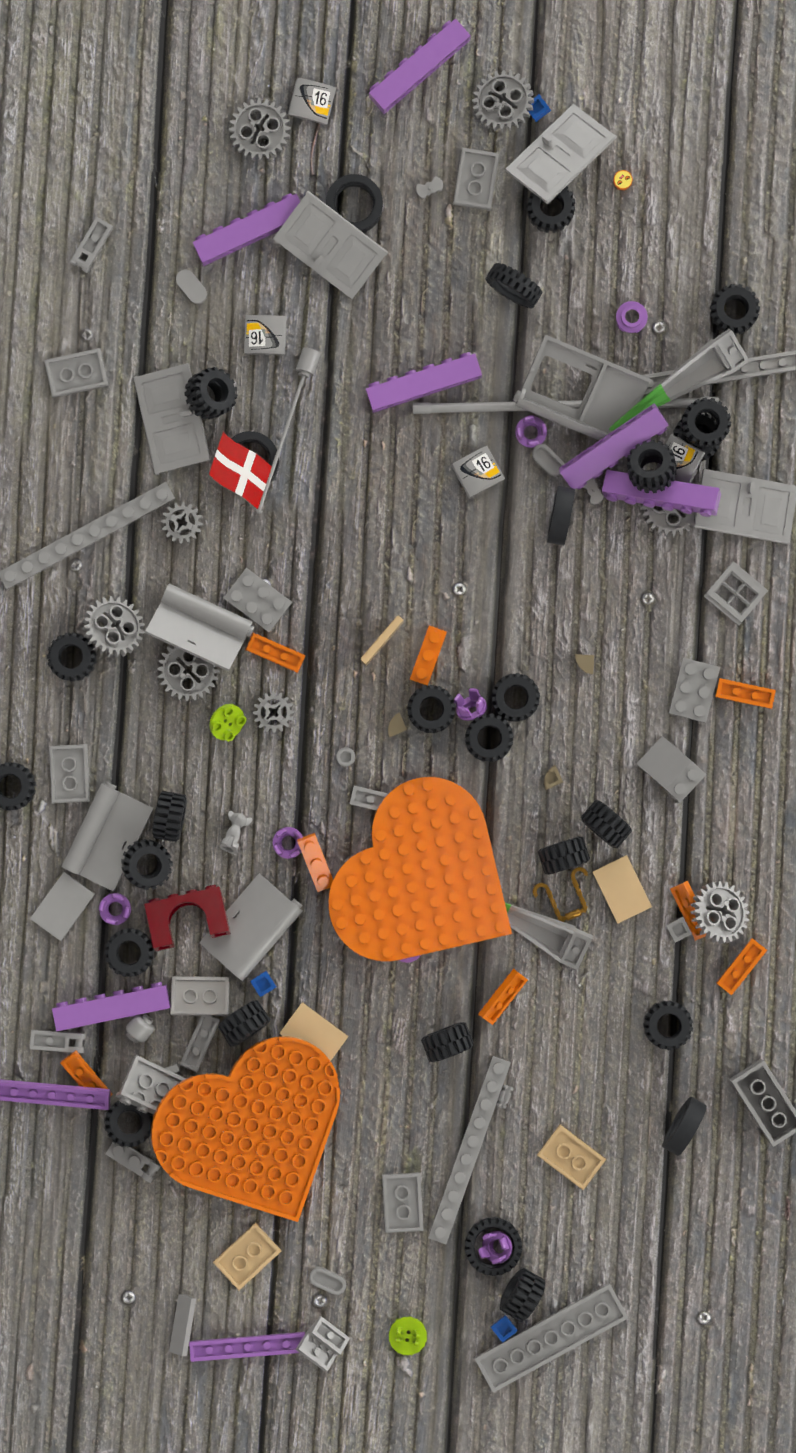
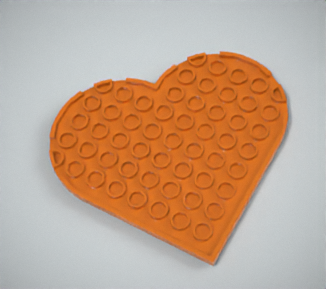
(424, 880)
(252, 1131)

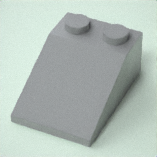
(671, 769)

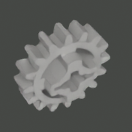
(185, 515)
(282, 703)

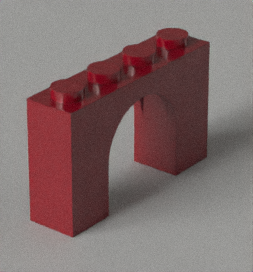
(161, 912)

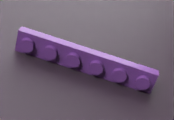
(54, 1094)
(245, 1346)

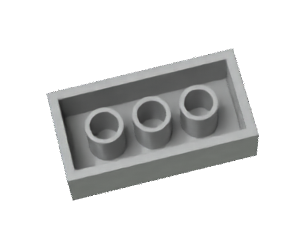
(766, 1102)

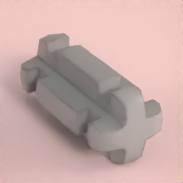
(504, 1096)

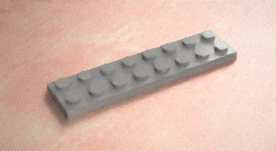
(551, 1337)

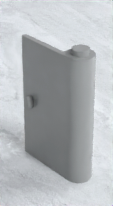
(199, 627)
(101, 838)
(260, 923)

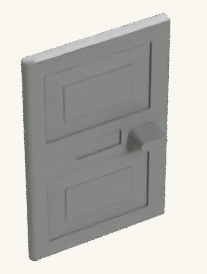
(560, 153)
(330, 245)
(171, 428)
(750, 507)

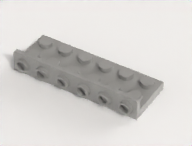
(146, 1085)

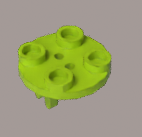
(222, 729)
(398, 1334)

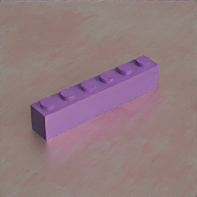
(419, 66)
(245, 231)
(423, 383)
(613, 447)
(679, 495)
(111, 1007)

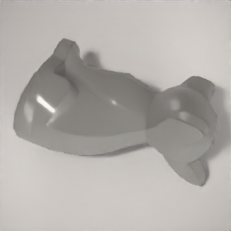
(230, 842)

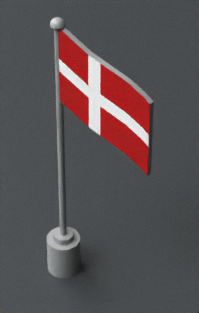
(244, 470)

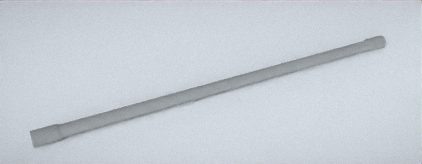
(427, 407)

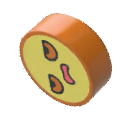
(622, 180)

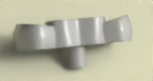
(429, 188)
(595, 494)

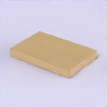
(382, 640)
(622, 889)
(315, 1029)
(571, 1157)
(247, 1256)

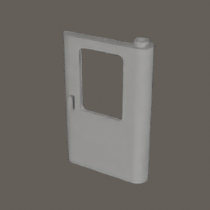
(607, 399)

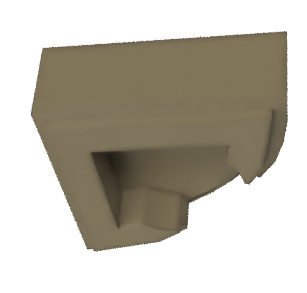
(585, 663)
(396, 725)
(552, 778)

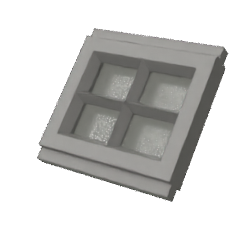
(735, 593)

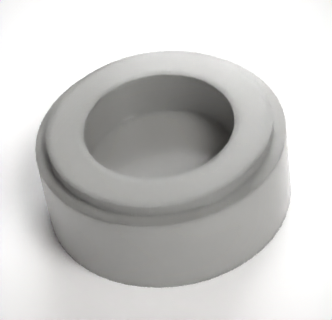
(345, 756)

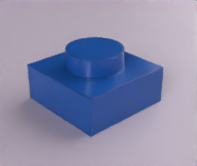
(540, 108)
(263, 983)
(503, 1328)

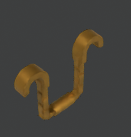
(570, 915)

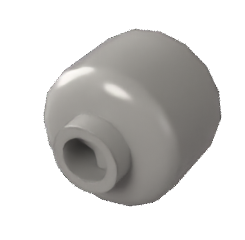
(139, 1028)

